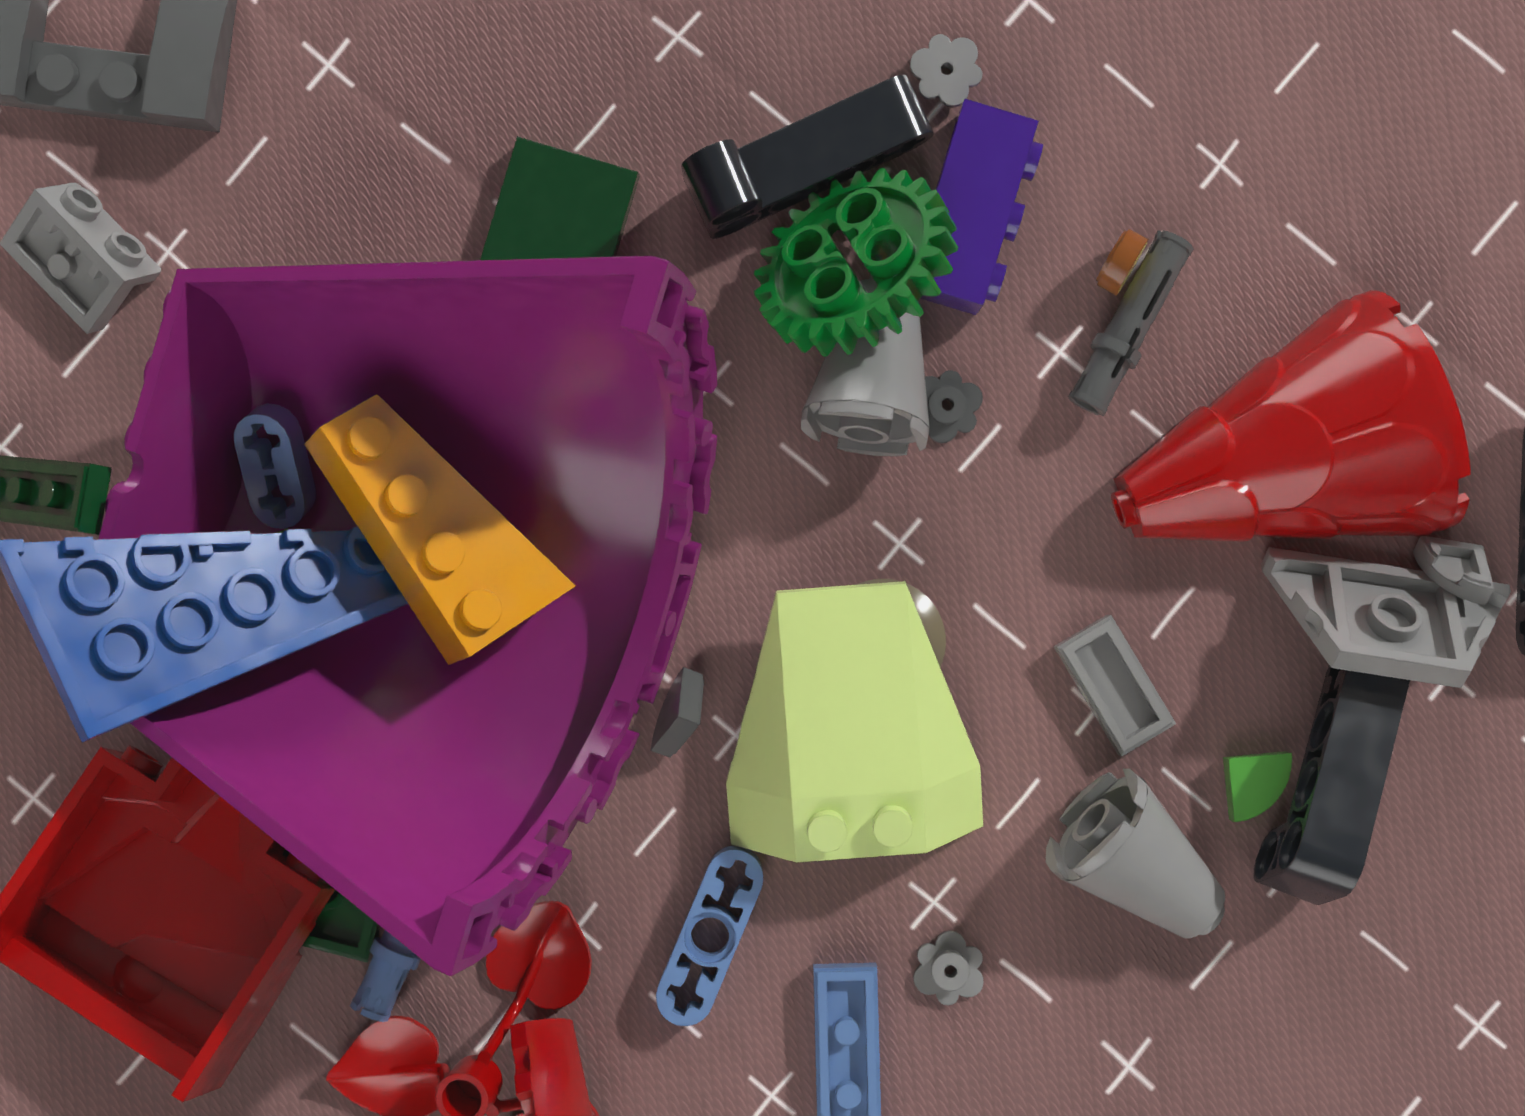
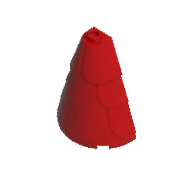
(1316, 442)

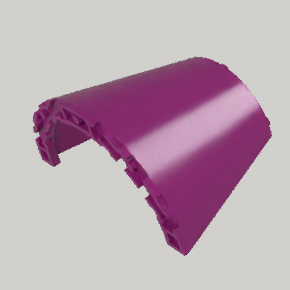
(572, 413)

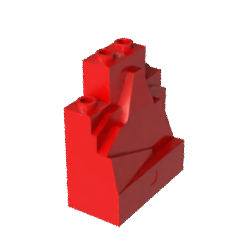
(160, 915)

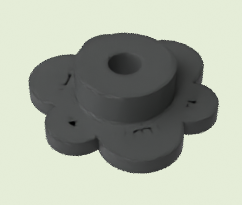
(964, 399)

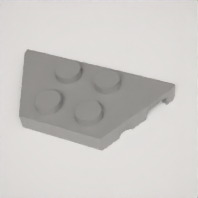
(1383, 616)

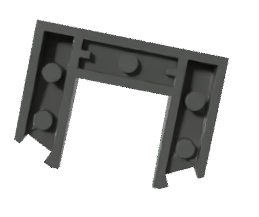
(173, 86)

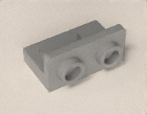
(78, 253)

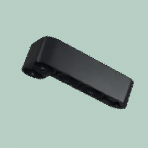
(781, 169)
(1337, 790)

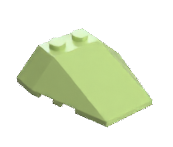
(850, 734)

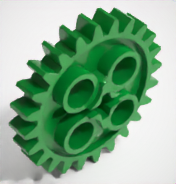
(897, 233)

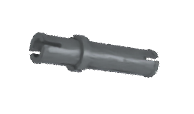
(1119, 344)

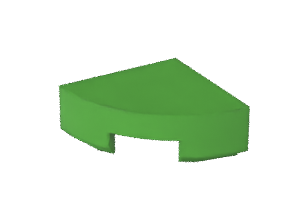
(1255, 782)

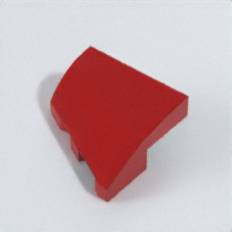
(549, 1068)

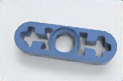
(709, 985)

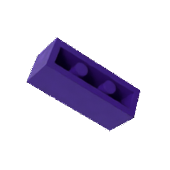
(979, 187)

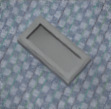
(1114, 685)

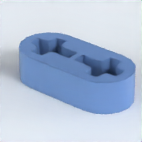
(268, 467)

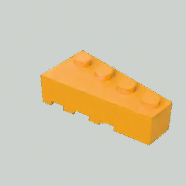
(433, 531)

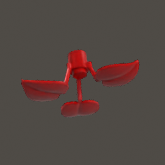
(395, 1061)

